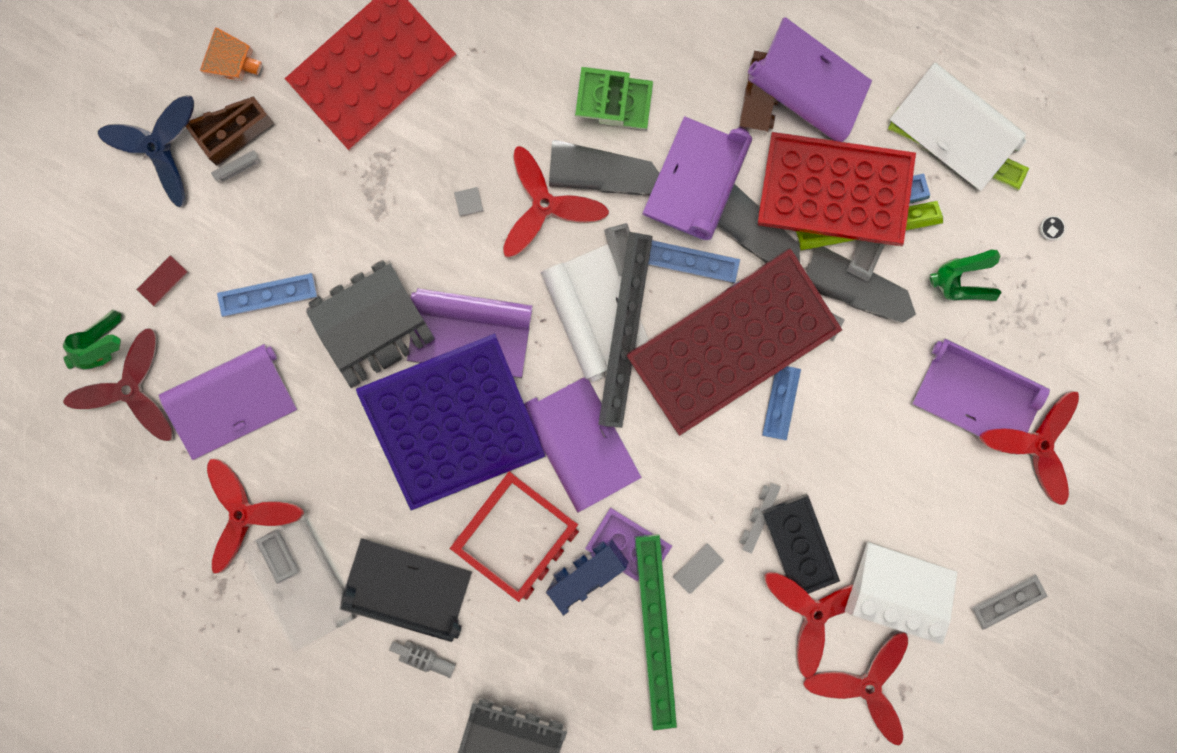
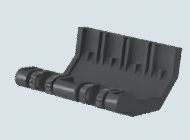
(366, 321)
(505, 731)

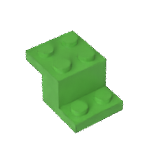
(614, 98)

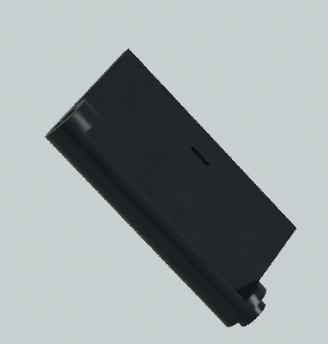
(413, 599)

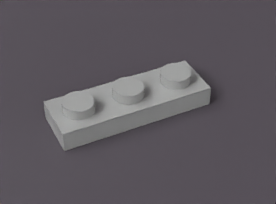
(768, 498)

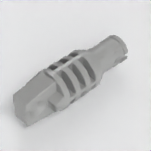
(422, 658)

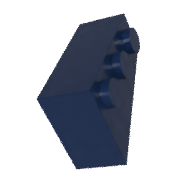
(586, 575)

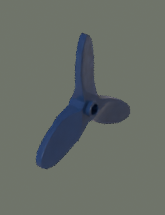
(156, 144)

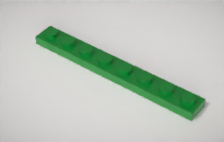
(655, 632)

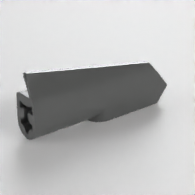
(600, 170)
(741, 221)
(875, 297)

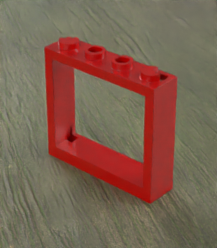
(541, 570)

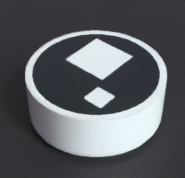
(1052, 228)

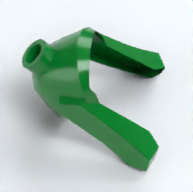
(949, 275)
(85, 353)

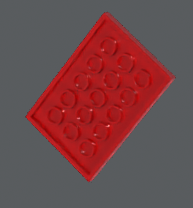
(370, 68)
(837, 189)

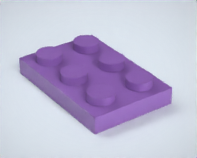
(622, 532)

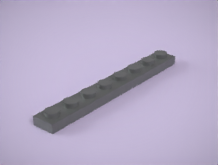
(625, 329)

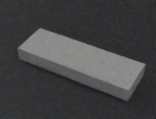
(1009, 602)

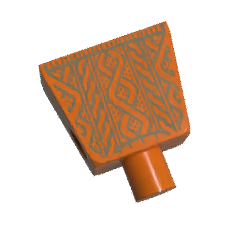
(228, 58)

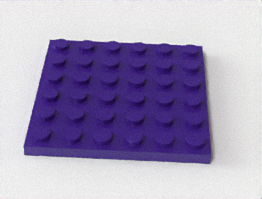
(451, 422)

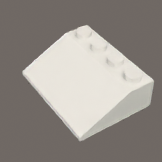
(903, 593)

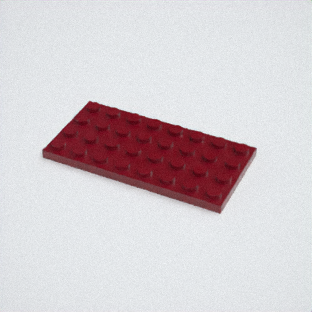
(734, 342)

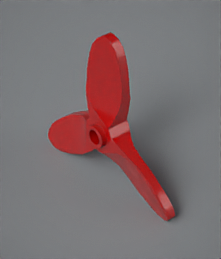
(565, 207)
(1041, 446)
(241, 513)
(812, 632)
(848, 685)

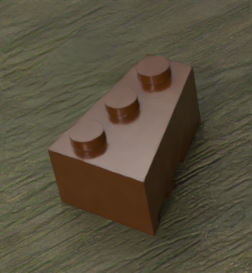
(757, 105)
(229, 129)

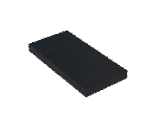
(801, 544)

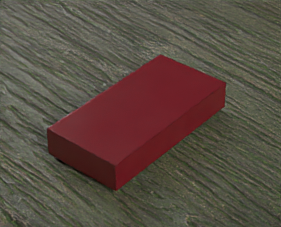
(162, 281)

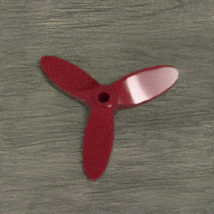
(134, 372)

